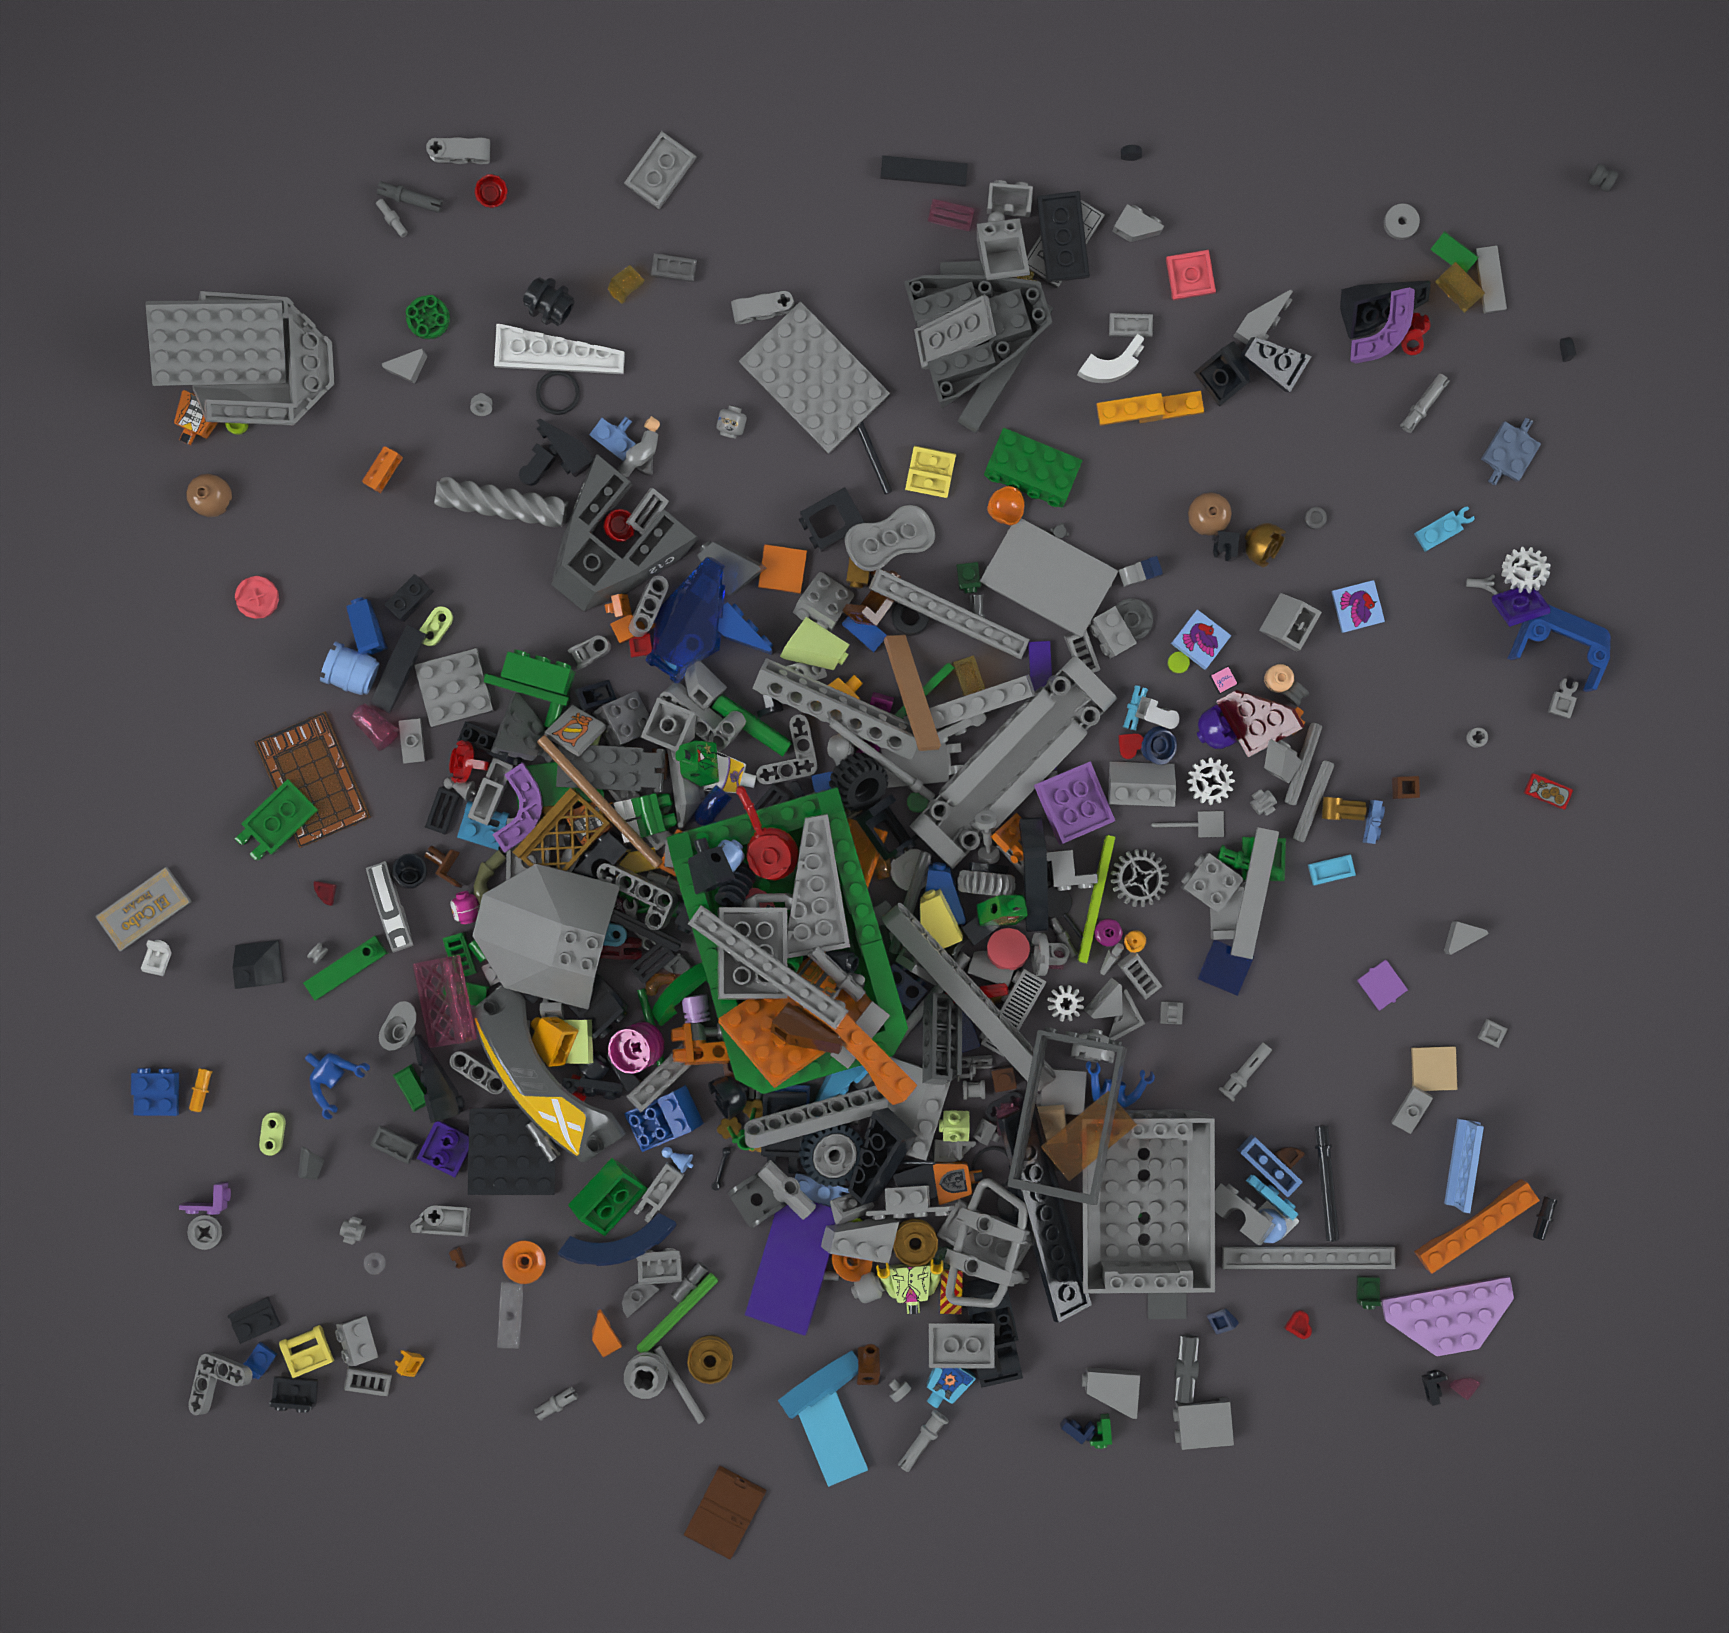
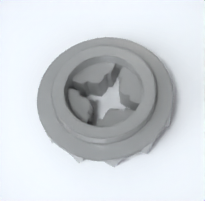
(194, 1232)

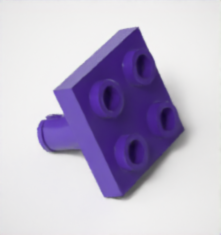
(445, 1148)

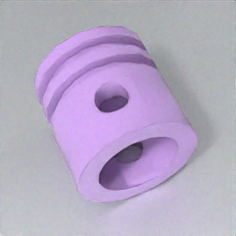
(696, 1008)

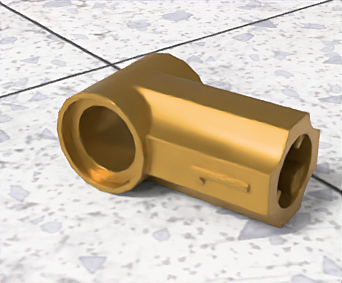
(1341, 809)

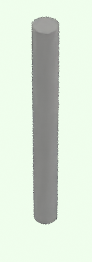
(680, 1386)

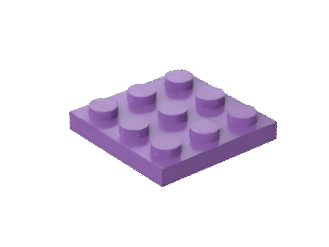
(1074, 803)

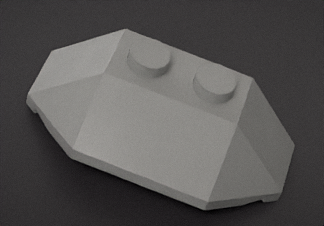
(686, 793)

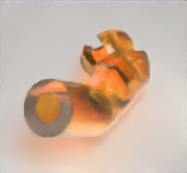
(656, 981)

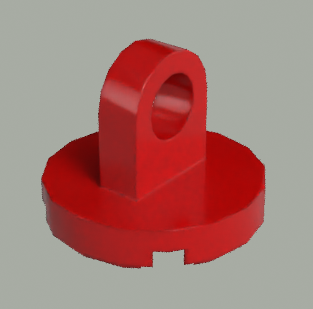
(1418, 327)
(462, 762)

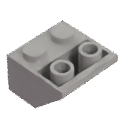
(1290, 621)

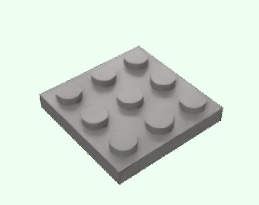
(454, 687)

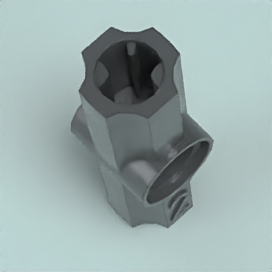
(1186, 1368)

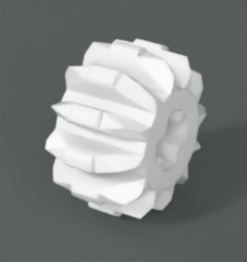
(1059, 999)

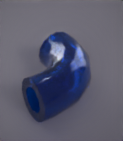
(712, 806)

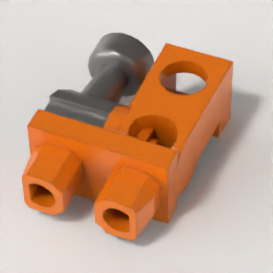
(695, 1047)

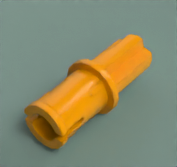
(200, 1090)

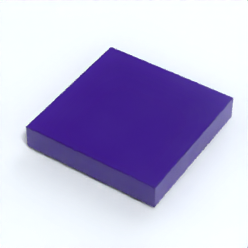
(1520, 607)

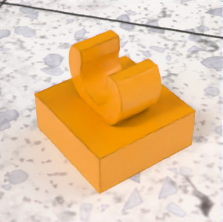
(410, 1363)

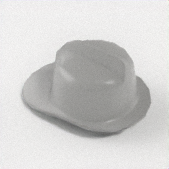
(398, 1027)

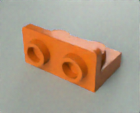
(382, 469)

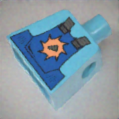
(948, 1384)

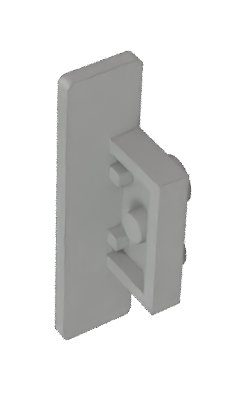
(908, 1200)

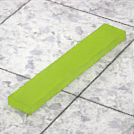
(1096, 899)

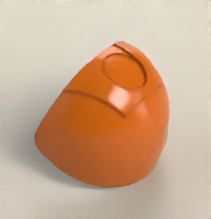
(1006, 506)

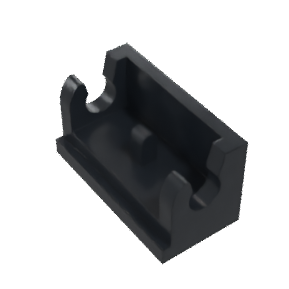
(1226, 542)

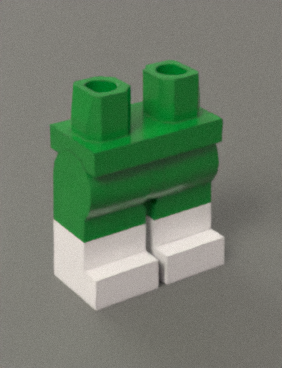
(651, 813)

